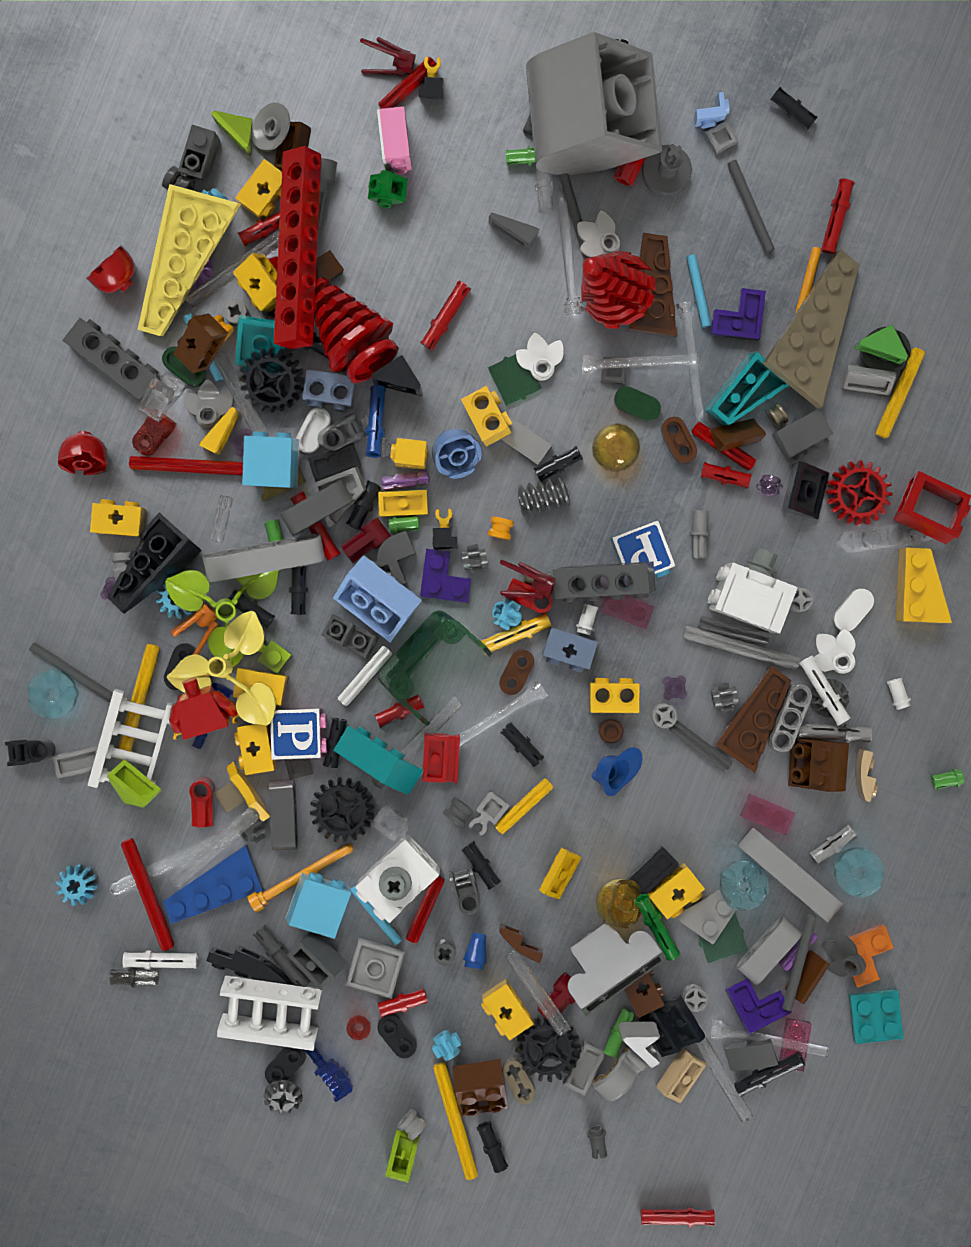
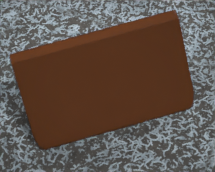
(297, 136)
(737, 434)
(812, 972)

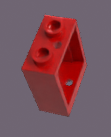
(924, 525)

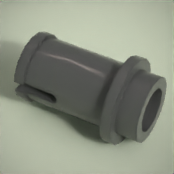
(596, 1134)

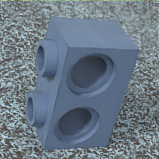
(331, 384)

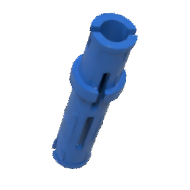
(375, 426)

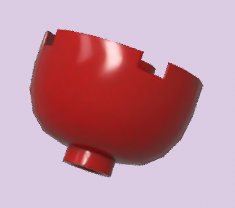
(114, 272)
(81, 453)

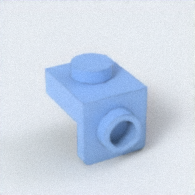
(711, 116)

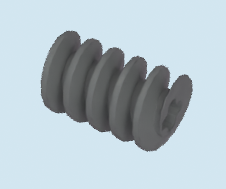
(543, 495)

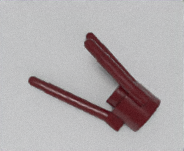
(403, 59)
(542, 582)

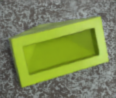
(237, 127)
(132, 785)

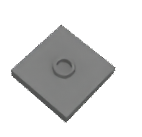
(375, 968)

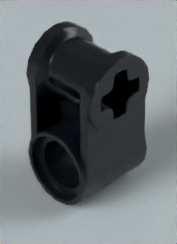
(25, 751)

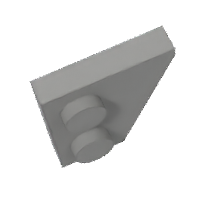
(354, 484)
(707, 916)

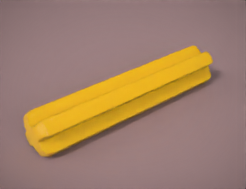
(523, 806)

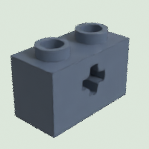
(584, 649)

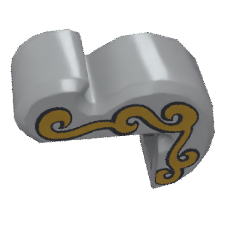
(620, 1075)

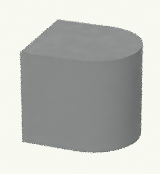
(592, 105)

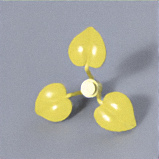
(243, 635)

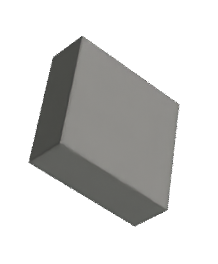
(721, 137)

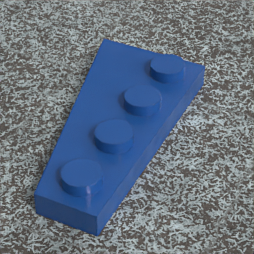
(220, 885)

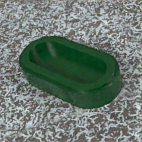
(173, 364)
(637, 403)

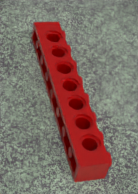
(297, 248)

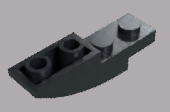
(246, 963)

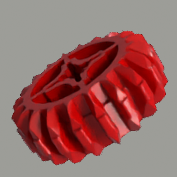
(862, 483)

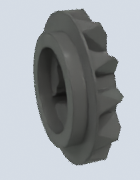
(838, 688)
(274, 1092)

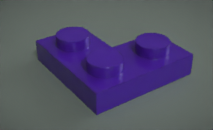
(745, 322)
(437, 583)
(754, 1012)

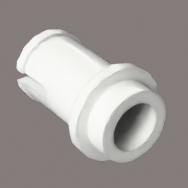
(587, 619)
(898, 693)

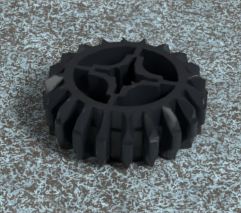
(267, 371)
(346, 819)
(536, 1066)

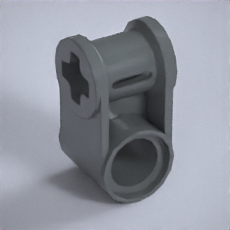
(345, 430)
(465, 888)

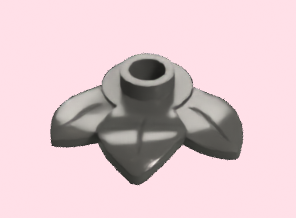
(844, 957)

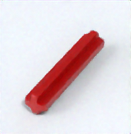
(406, 86)
(735, 454)
(424, 910)

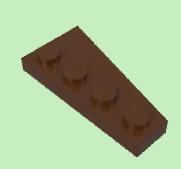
(661, 315)
(750, 727)

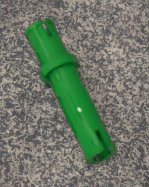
(652, 918)

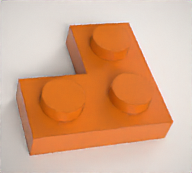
(868, 944)

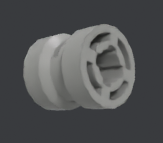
(121, 561)

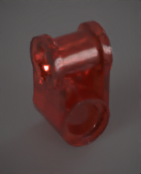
(154, 433)

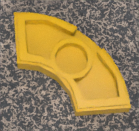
(247, 790)

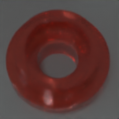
(353, 1033)

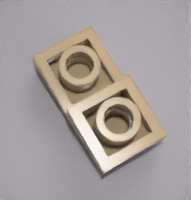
(865, 784)

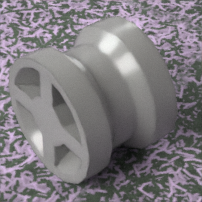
(228, 310)
(804, 599)
(668, 717)
(698, 1001)
(412, 1124)

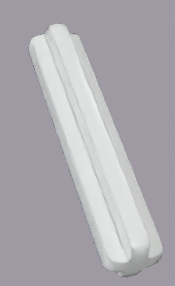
(365, 676)

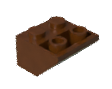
(819, 765)
(480, 1087)

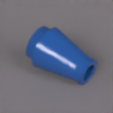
(476, 952)

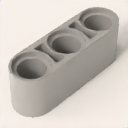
(799, 710)
(769, 950)

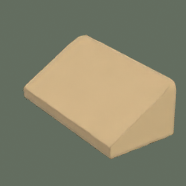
(681, 1075)

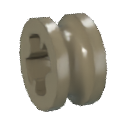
(777, 415)

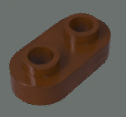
(680, 439)
(516, 672)

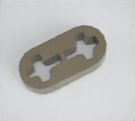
(513, 1083)

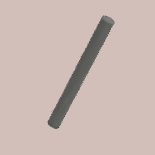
(572, 205)
(751, 206)
(71, 671)
(799, 962)

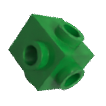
(387, 188)

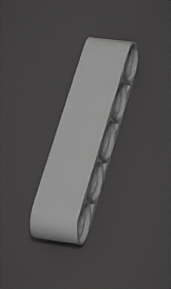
(263, 557)
(790, 874)

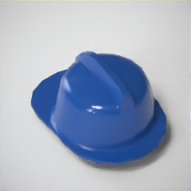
(616, 771)

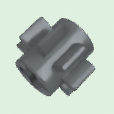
(474, 559)
(724, 697)
(255, 831)

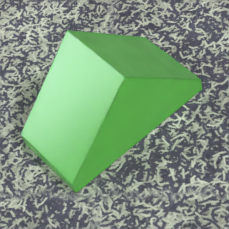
(884, 345)

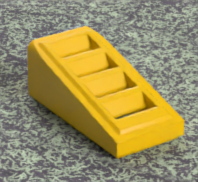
(219, 434)

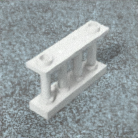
(114, 727)
(263, 1030)

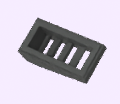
(517, 231)

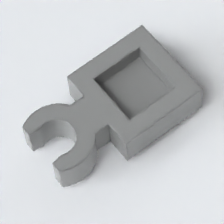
(491, 810)

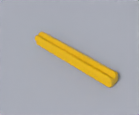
(900, 393)

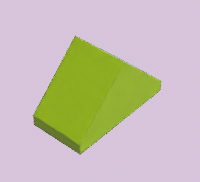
(401, 1157)

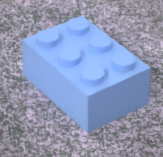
(376, 598)

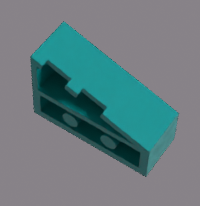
(744, 390)
(378, 760)

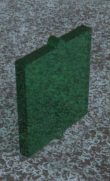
(513, 380)
(727, 944)

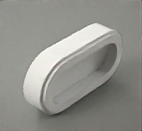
(315, 421)
(853, 609)

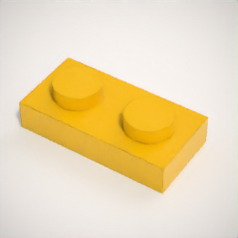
(403, 503)
(560, 873)

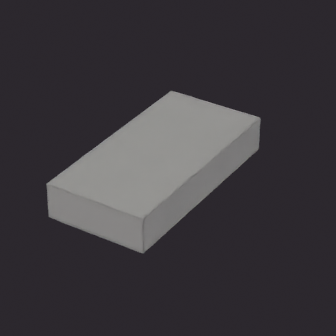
(868, 380)
(526, 442)
(74, 762)
(586, 1068)

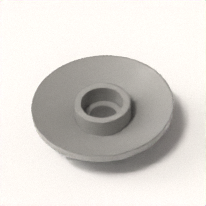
(270, 126)

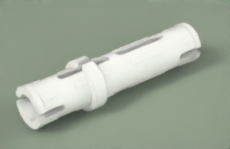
(839, 716)
(131, 960)

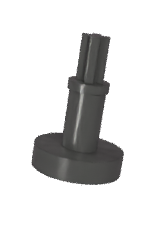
(667, 171)

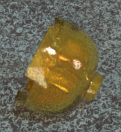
(615, 447)
(617, 904)

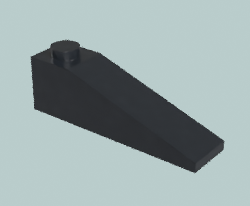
(158, 556)

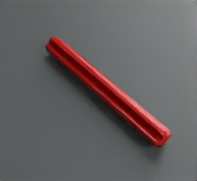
(186, 465)
(147, 894)

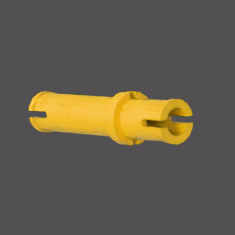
(542, 623)

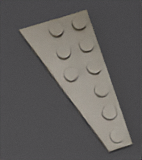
(811, 340)

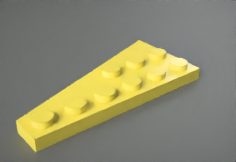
(185, 241)

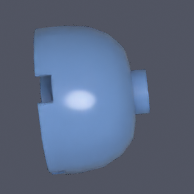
(456, 453)

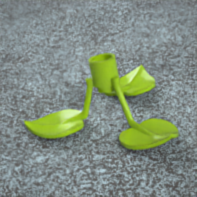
(191, 587)

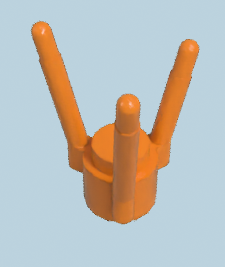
(203, 617)

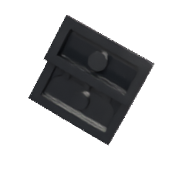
(675, 1026)

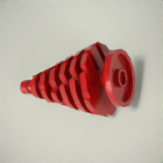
(616, 288)
(351, 333)

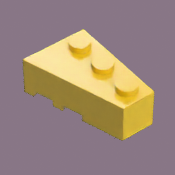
(919, 588)

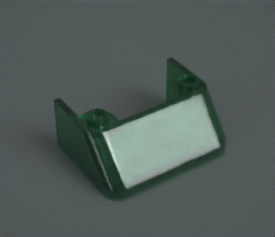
(396, 672)

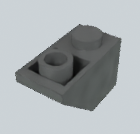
(199, 152)

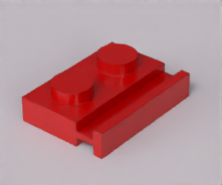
(440, 757)

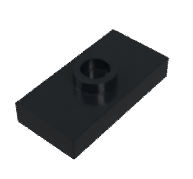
(334, 462)
(654, 870)

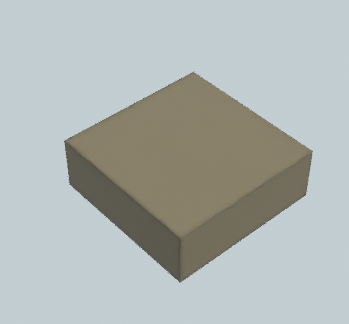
(229, 796)

